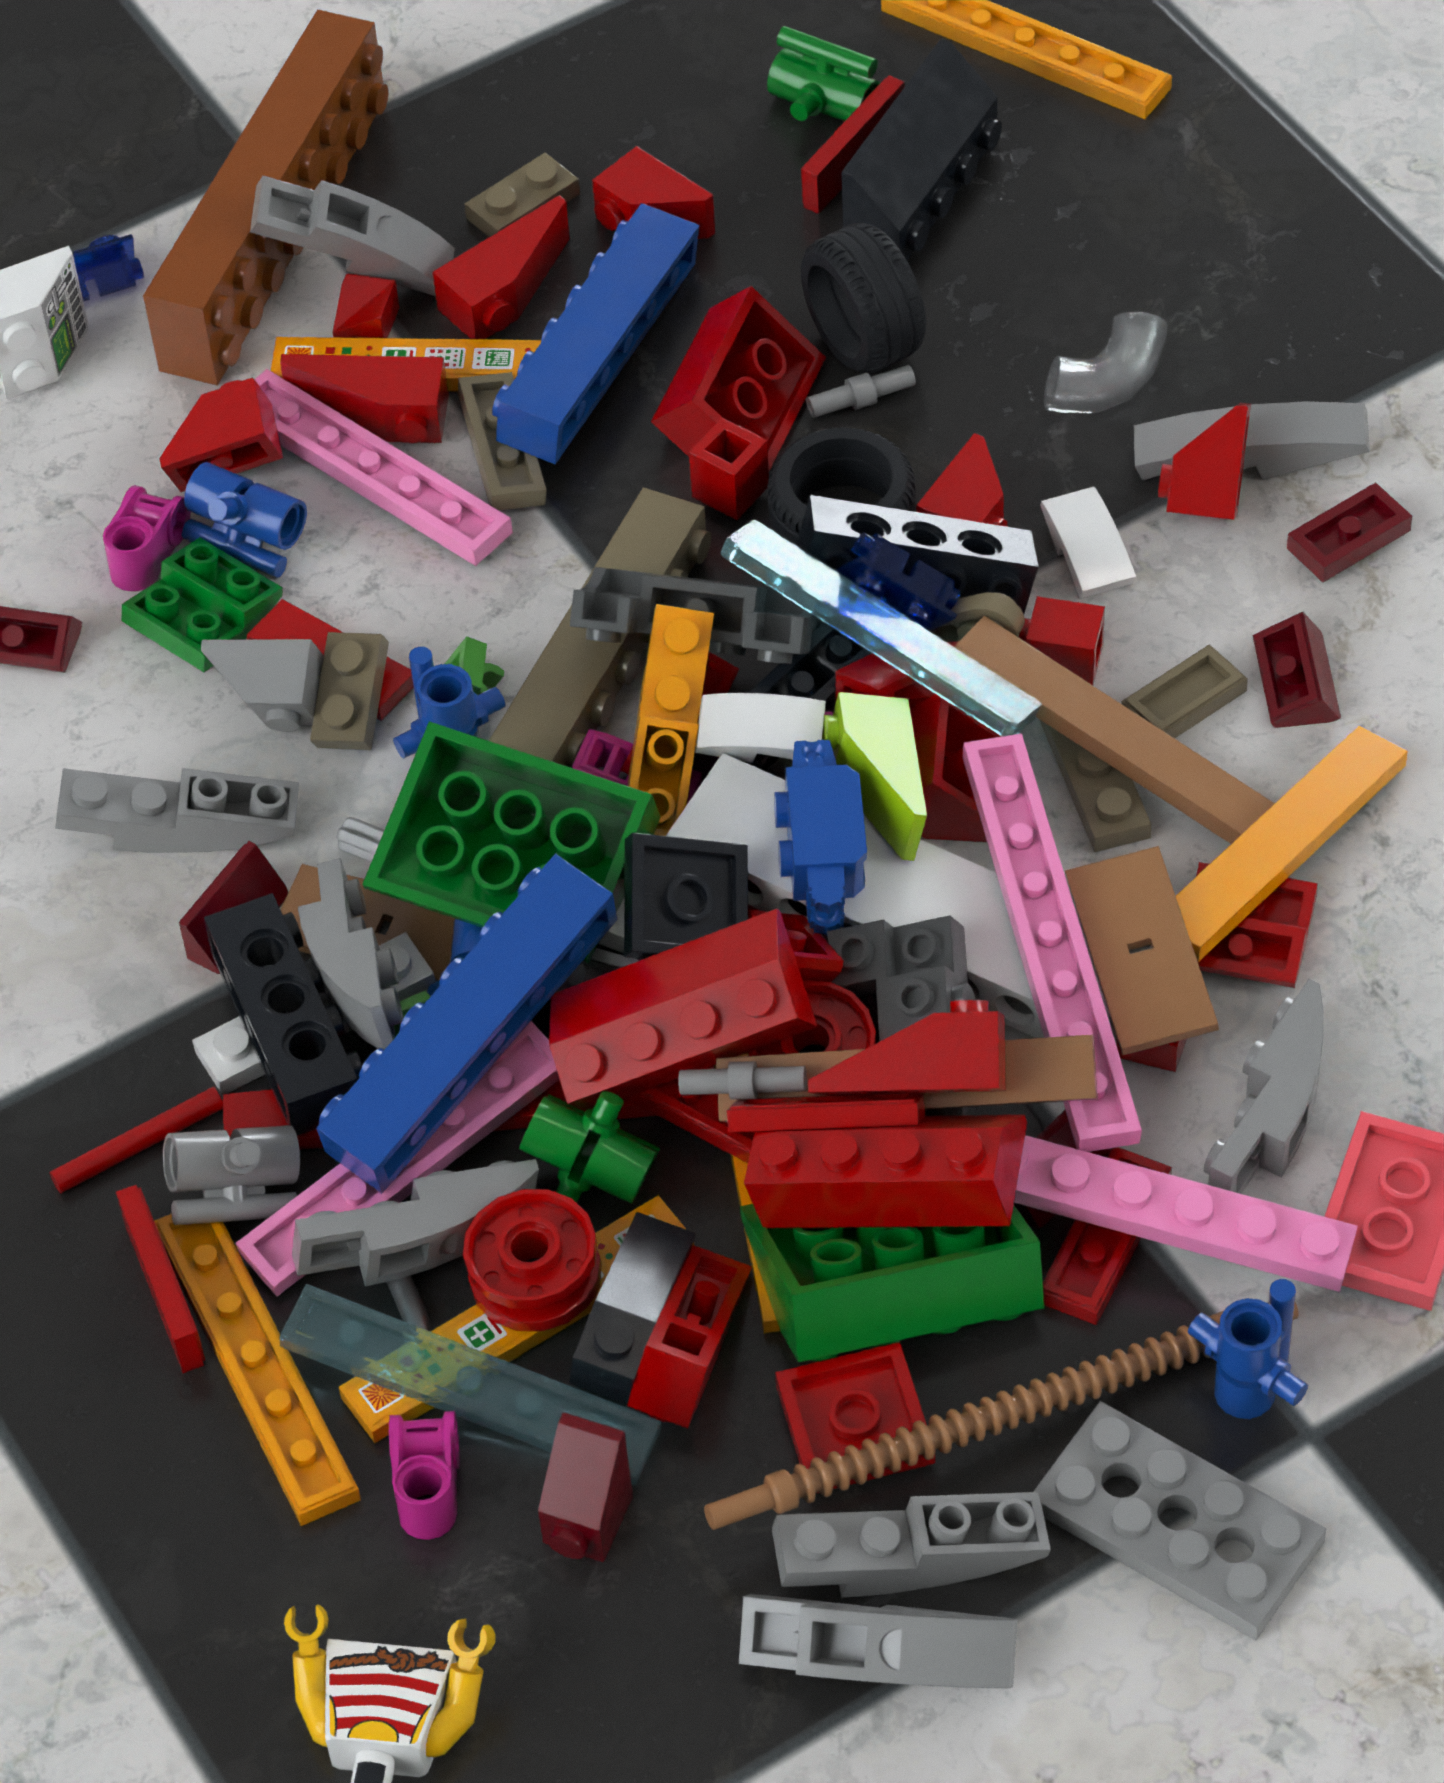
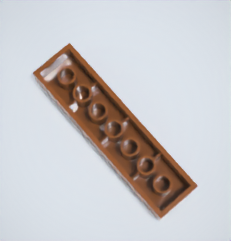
(300, 134)

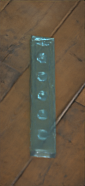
(880, 629)
(452, 1375)

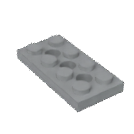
(1184, 1559)

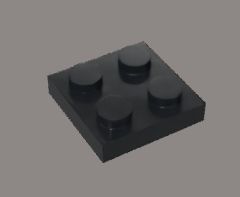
(680, 891)

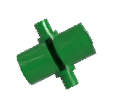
(820, 76)
(589, 1147)

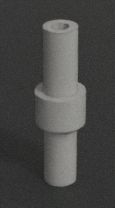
(860, 391)
(743, 1080)

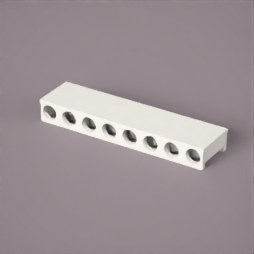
(738, 808)

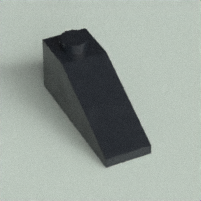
(629, 1307)

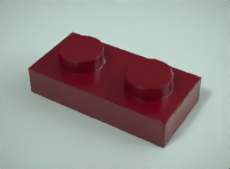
(1349, 532)

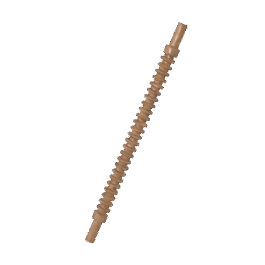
(783, 1490)

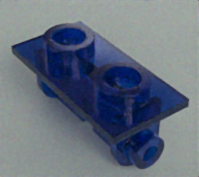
(110, 263)
(922, 596)

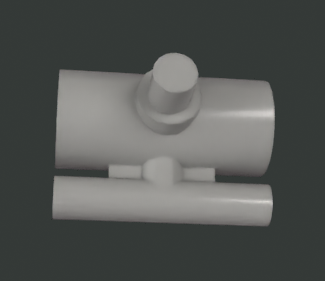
(230, 1172)

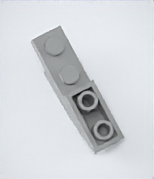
(353, 227)
(192, 815)
(349, 957)
(1278, 1096)
(407, 1236)
(911, 1549)
(878, 1643)

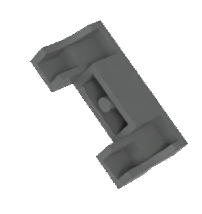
(743, 614)
(909, 968)

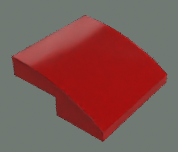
(1270, 939)

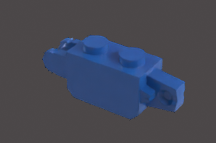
(823, 833)

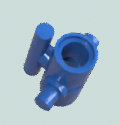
(243, 517)
(445, 698)
(1252, 1352)

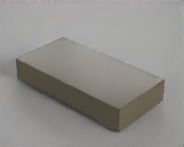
(1188, 692)

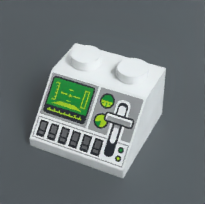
(39, 321)

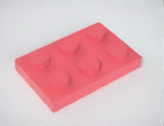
(1396, 1198)

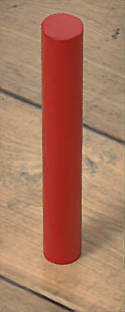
(136, 1140)

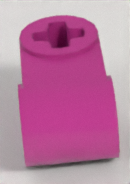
(142, 537)
(425, 1463)

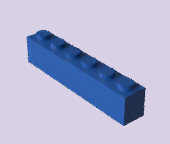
(595, 333)
(466, 1022)

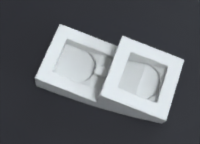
(1089, 542)
(757, 724)

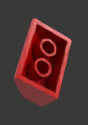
(740, 368)

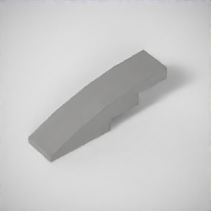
(1279, 436)

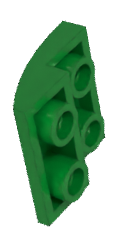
(199, 599)

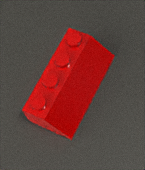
(678, 1011)
(889, 1176)

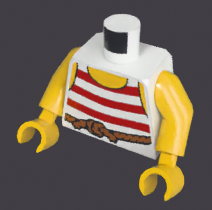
(386, 1704)

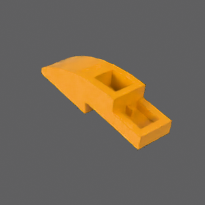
(670, 709)

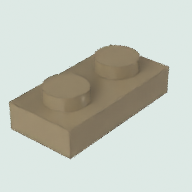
(521, 194)
(349, 691)

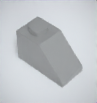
(272, 676)

